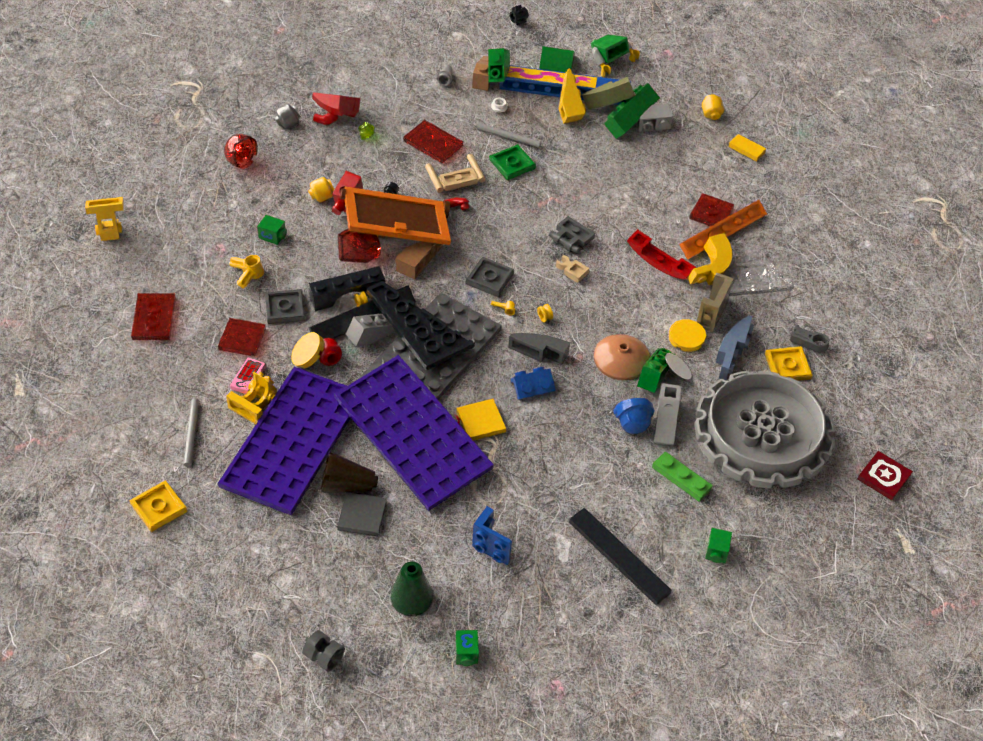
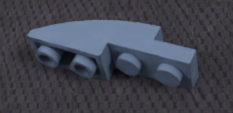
(733, 345)

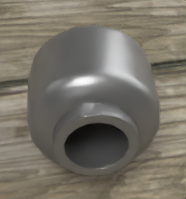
(287, 116)

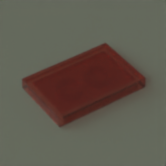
(433, 141)
(153, 316)

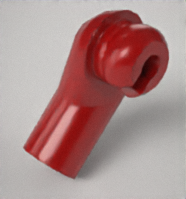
(463, 202)

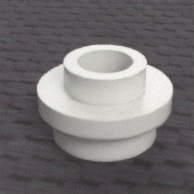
(499, 105)

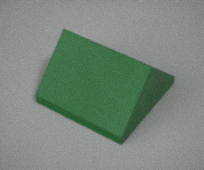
(556, 59)

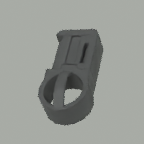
(806, 339)

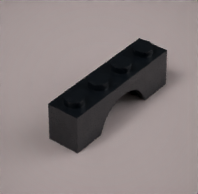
(326, 292)

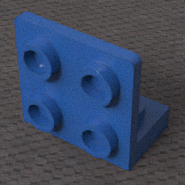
(488, 541)

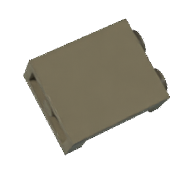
(712, 308)

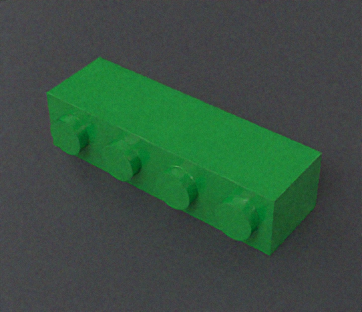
(630, 112)

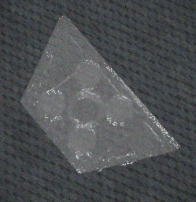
(757, 278)

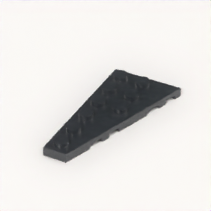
(419, 329)

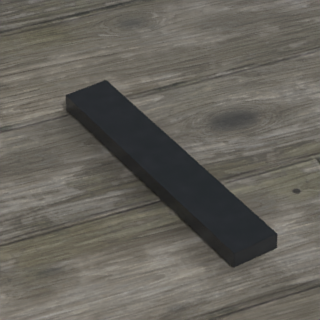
(339, 324)
(620, 556)

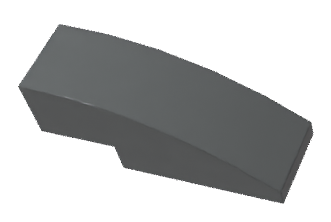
(539, 346)

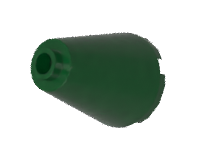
(411, 590)

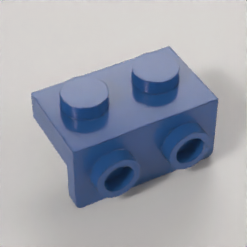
(533, 383)

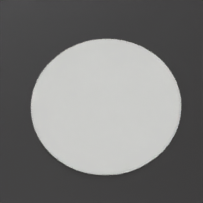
(678, 366)

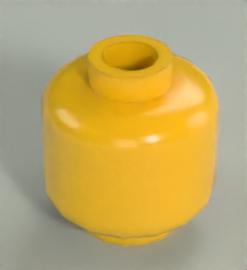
(712, 107)
(321, 189)

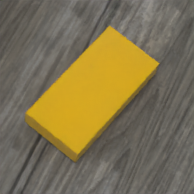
(747, 147)

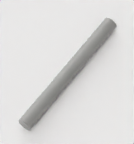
(509, 135)
(191, 433)

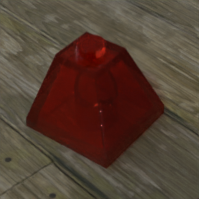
(358, 246)

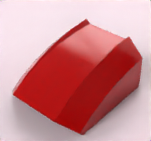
(337, 104)

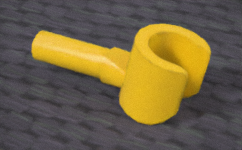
(509, 307)

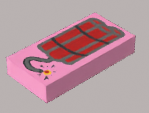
(245, 375)

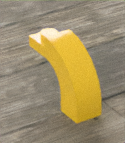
(720, 255)

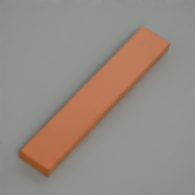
(728, 226)

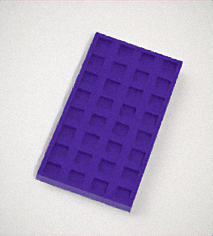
(413, 432)
(288, 443)

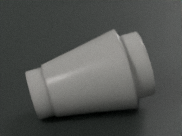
(444, 77)

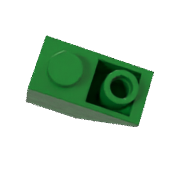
(498, 64)

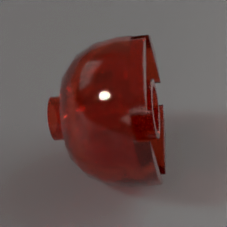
(240, 150)

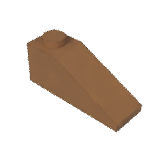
(480, 75)
(416, 258)

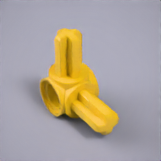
(251, 268)

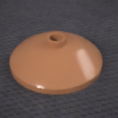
(621, 356)

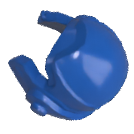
(634, 414)

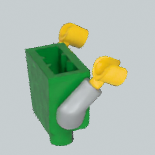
(611, 48)

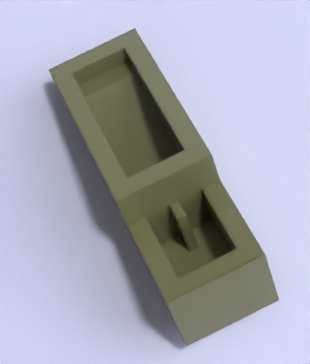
(609, 93)

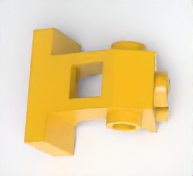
(106, 210)
(259, 387)

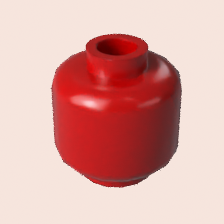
(331, 353)

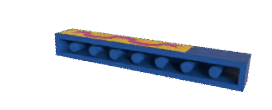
(548, 82)

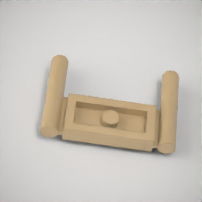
(457, 178)

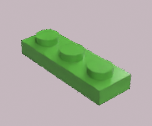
(682, 476)

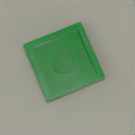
(512, 162)

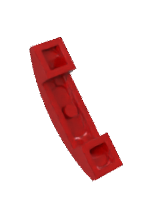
(657, 258)

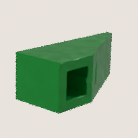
(654, 371)

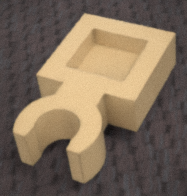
(573, 270)

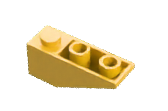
(570, 103)

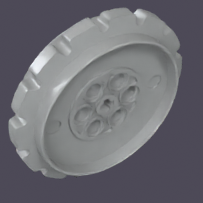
(764, 429)

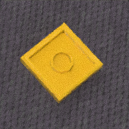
(789, 363)
(481, 419)
(158, 506)

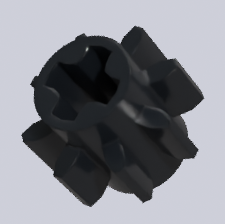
(518, 14)

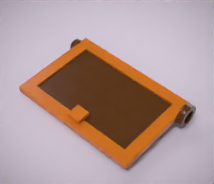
(396, 215)

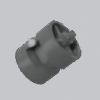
(323, 650)

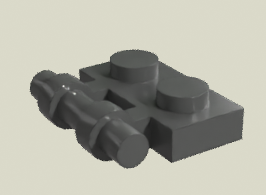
(573, 230)

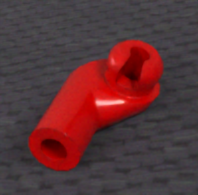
(326, 119)

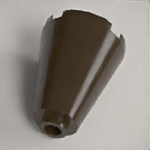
(346, 476)

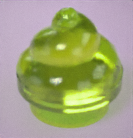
(366, 130)

